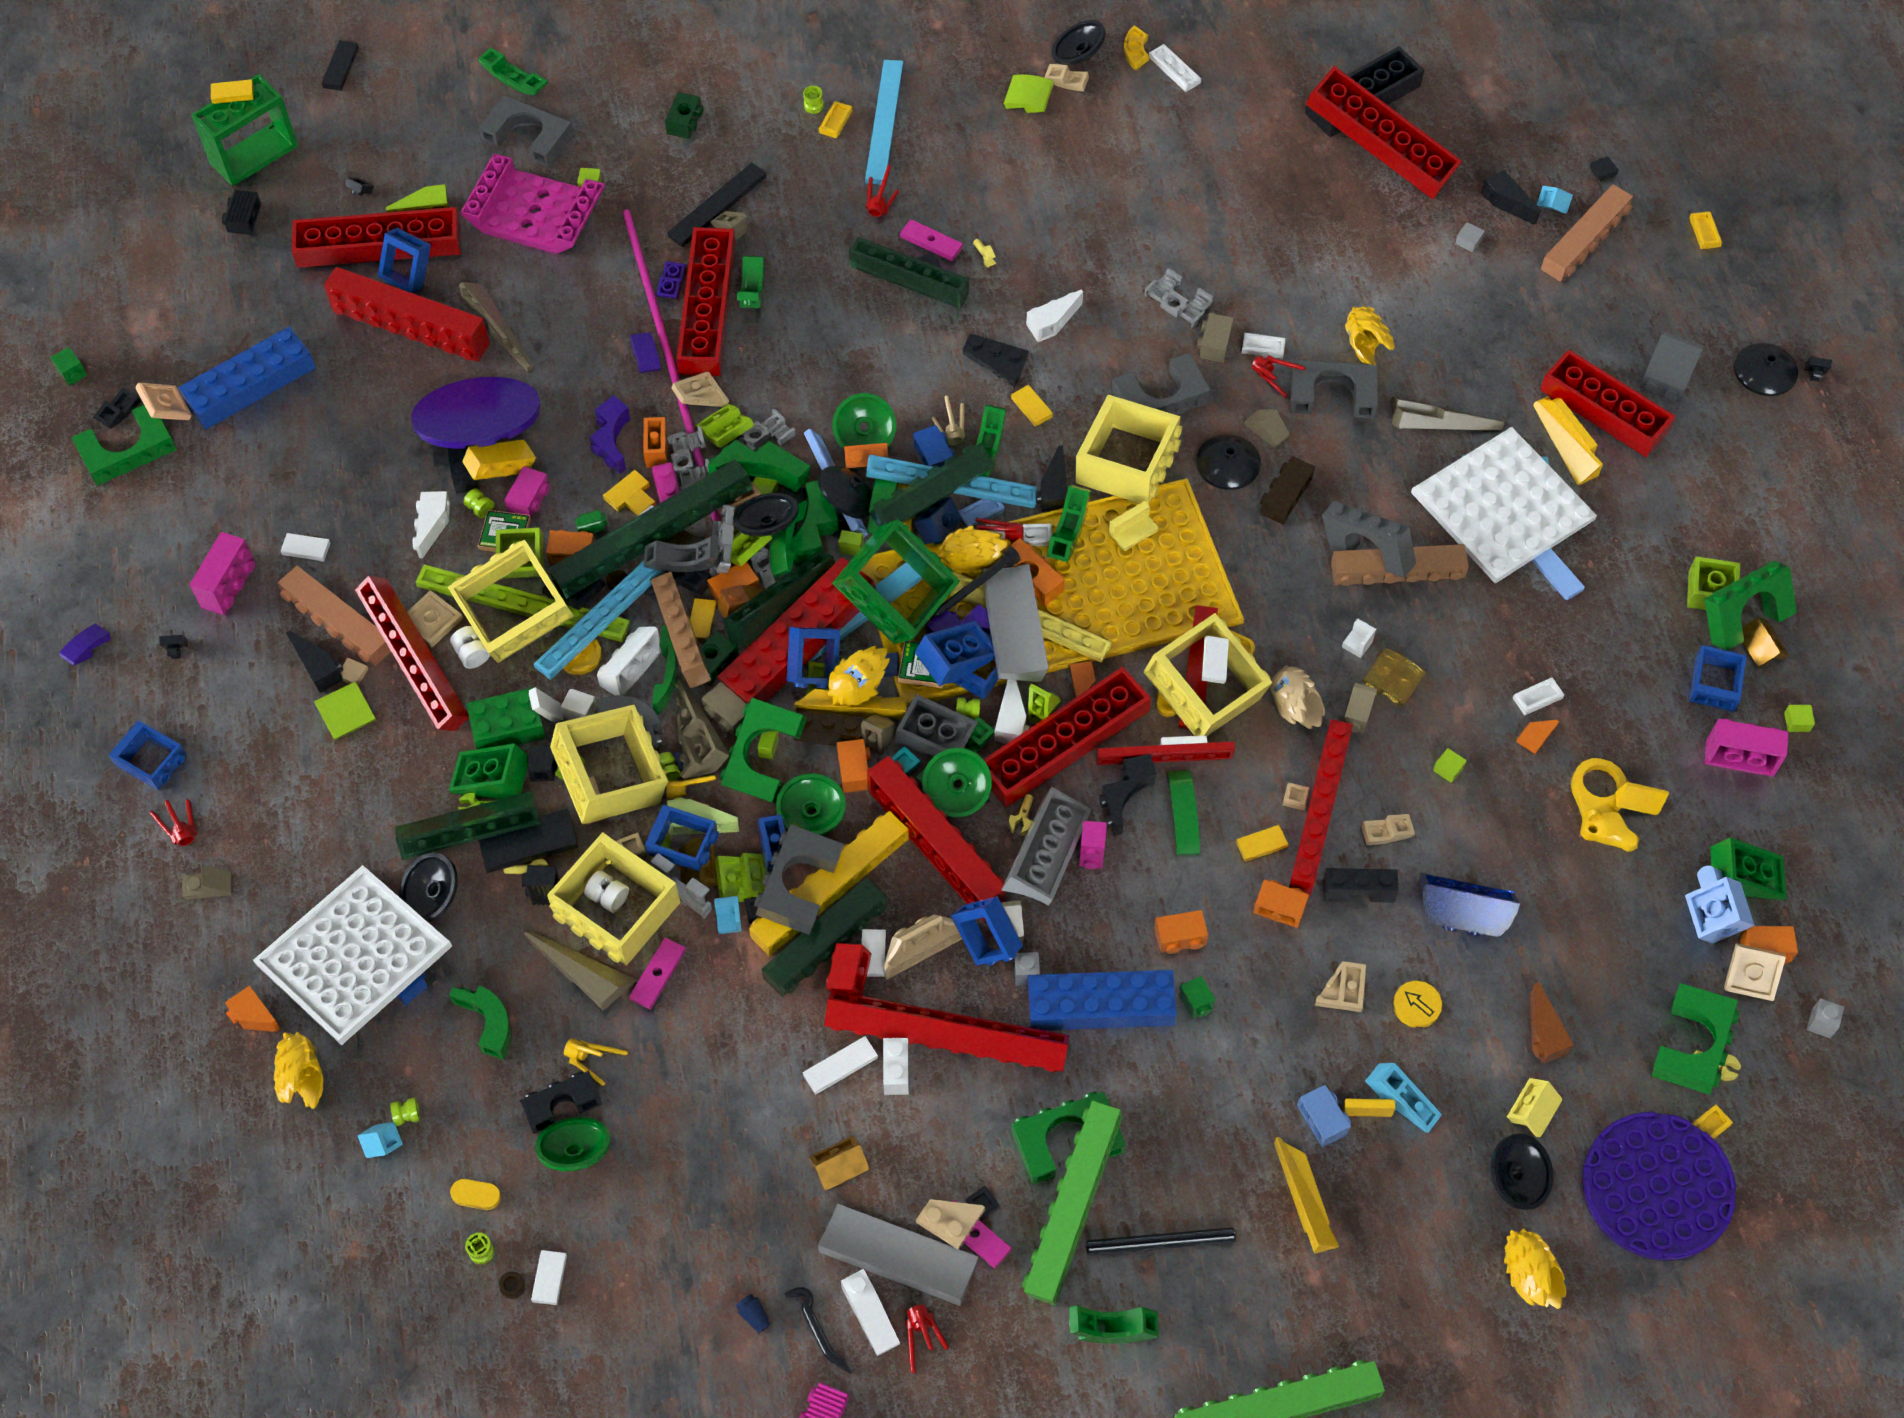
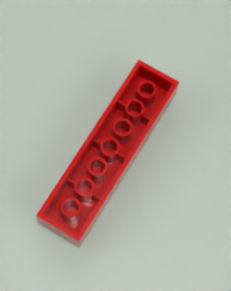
(1383, 132)
(362, 236)
(706, 301)
(407, 314)
(763, 666)
(1066, 736)
(933, 834)

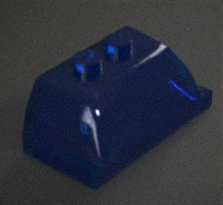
(1467, 905)

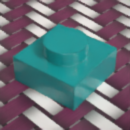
(907, 760)

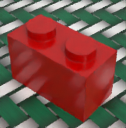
(849, 968)

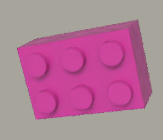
(222, 573)
(1746, 747)

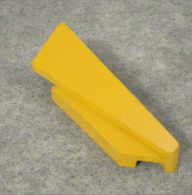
(1570, 439)
(819, 700)
(1306, 1197)

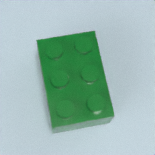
(505, 720)

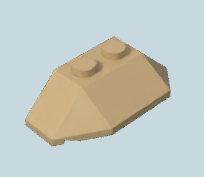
(919, 942)

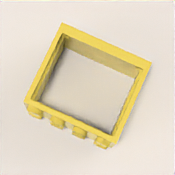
(1122, 479)
(489, 573)
(1181, 695)
(600, 727)

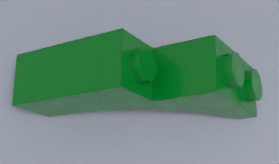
(766, 462)
(819, 521)

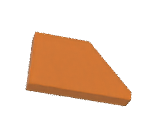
(1082, 677)
(1536, 734)

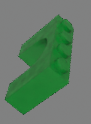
(106, 465)
(1726, 605)
(759, 718)
(1699, 1070)
(1032, 1131)

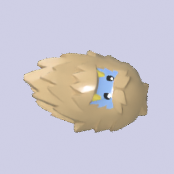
(1297, 697)

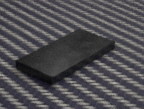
(531, 843)

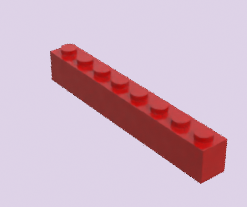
(412, 653)
(1321, 806)

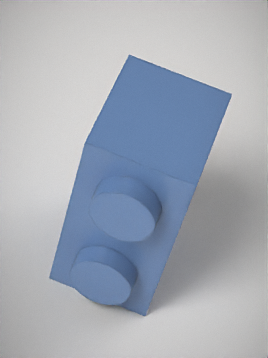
(1324, 1115)

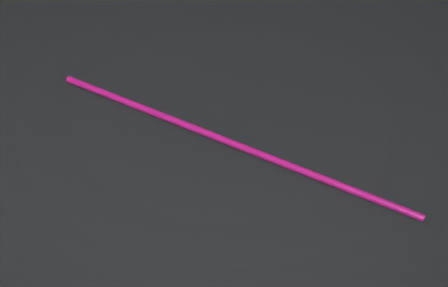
(663, 337)

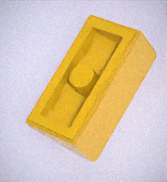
(1641, 798)

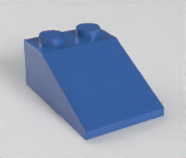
(955, 652)

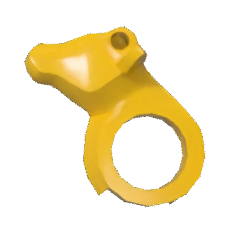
(1600, 814)

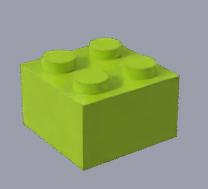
(535, 540)
(1708, 576)

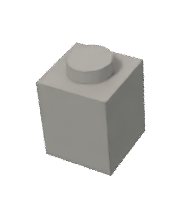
(1025, 965)
(1825, 1018)

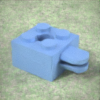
(1708, 906)

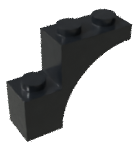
(542, 762)
(1135, 775)

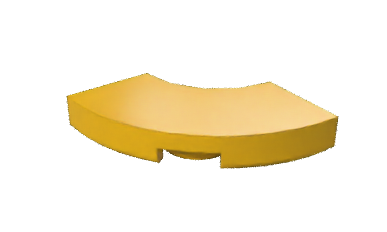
(1134, 47)

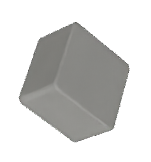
(1469, 237)

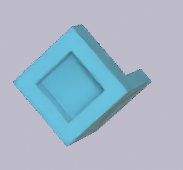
(1554, 199)
(728, 914)
(380, 1140)

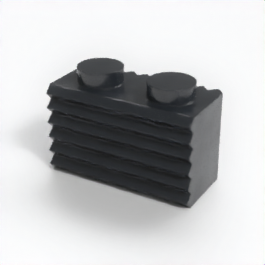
(241, 212)
(539, 882)

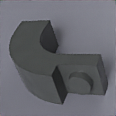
(681, 558)
(650, 718)

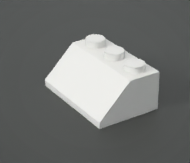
(630, 661)

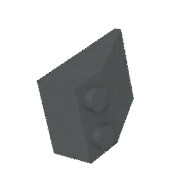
(1671, 367)
(933, 728)

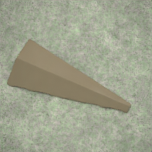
(482, 303)
(1424, 416)
(700, 743)
(592, 977)

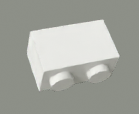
(895, 1066)

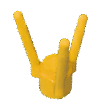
(678, 788)
(579, 1050)

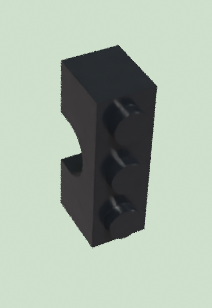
(1345, 882)
(540, 1105)

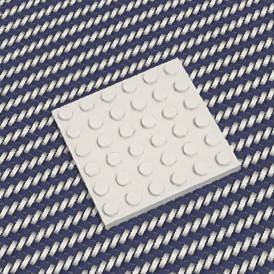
(1503, 504)
(352, 954)

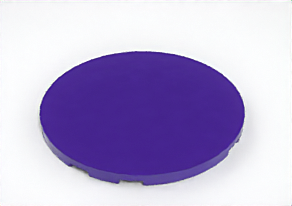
(475, 412)
(1659, 1186)

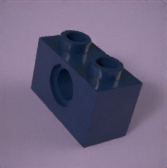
(938, 521)

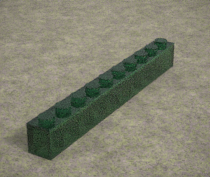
(655, 524)

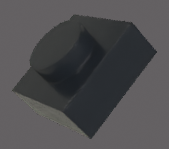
(359, 186)

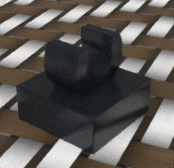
(1818, 367)
(696, 581)
(173, 644)

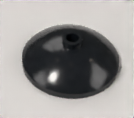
(1079, 43)
(1766, 369)
(1228, 470)
(846, 491)
(766, 514)
(429, 885)
(1522, 1171)

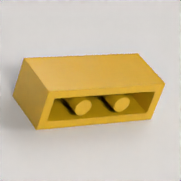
(498, 459)

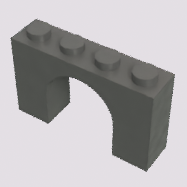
(511, 114)
(1358, 378)
(1192, 388)
(1393, 539)
(777, 902)

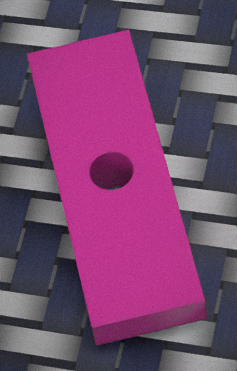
(931, 240)
(663, 962)
(987, 1245)

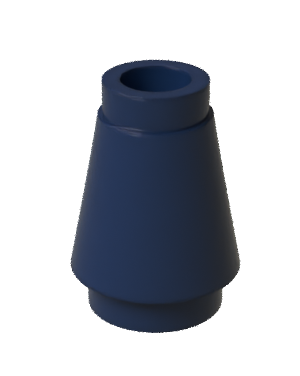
(753, 1313)

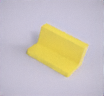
(1132, 526)
(1535, 1106)

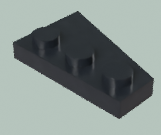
(997, 356)

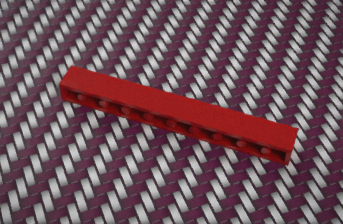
(947, 1031)

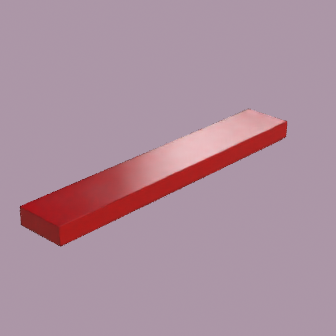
(1195, 658)
(1167, 753)

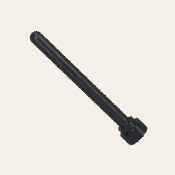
(1009, 557)

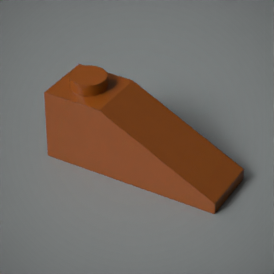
(735, 597)
(1547, 1031)

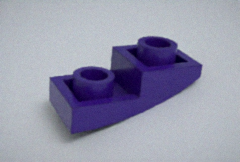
(672, 280)
(645, 352)
(81, 645)

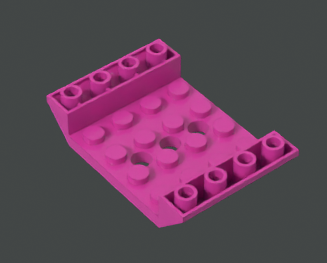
(506, 197)

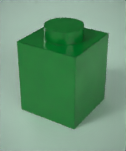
(68, 366)
(1197, 997)

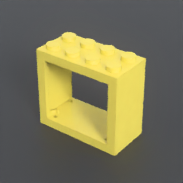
(572, 886)

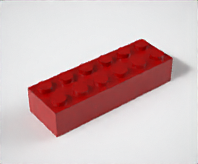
(1607, 403)

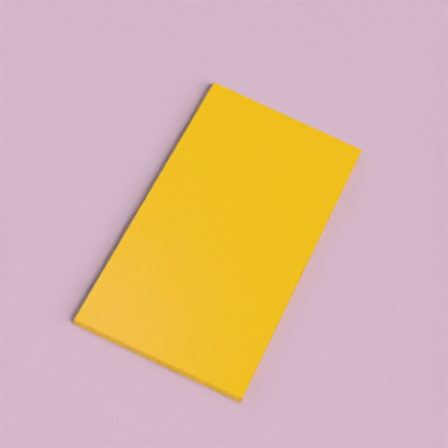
(1120, 595)

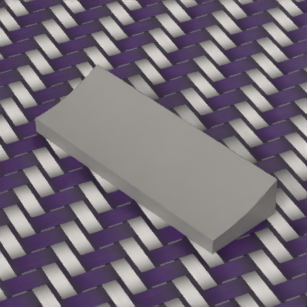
(1015, 625)
(1047, 847)
(898, 1254)

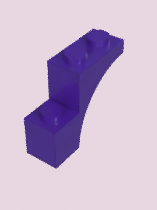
(610, 418)
(951, 619)

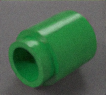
(591, 522)

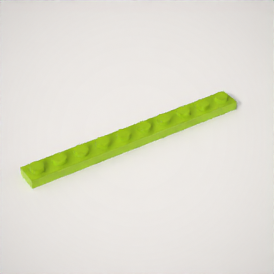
(513, 600)

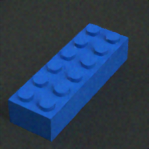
(247, 377)
(1102, 1000)

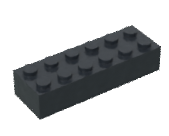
(1385, 77)

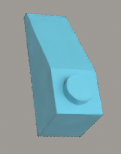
(1391, 1083)

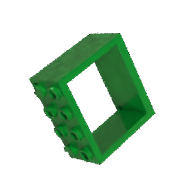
(256, 150)
(873, 605)

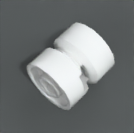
(469, 647)
(606, 891)

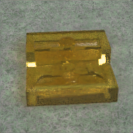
(1394, 676)

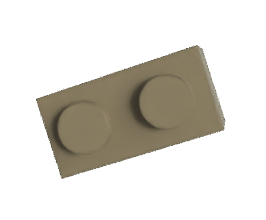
(1215, 338)
(724, 707)

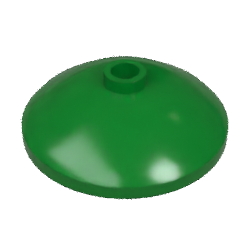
(864, 409)
(957, 765)
(808, 794)
(572, 1144)

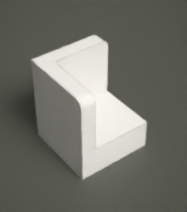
(1359, 638)
(578, 705)

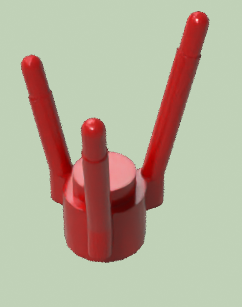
(877, 206)
(1265, 368)
(1013, 530)
(182, 833)
(920, 1320)

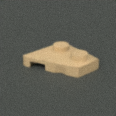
(700, 391)
(1345, 988)
(950, 1220)

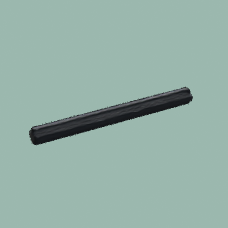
(1160, 1241)

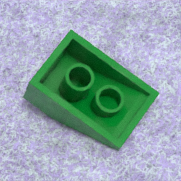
(490, 772)
(1756, 868)

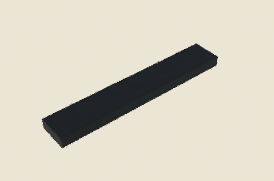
(717, 203)

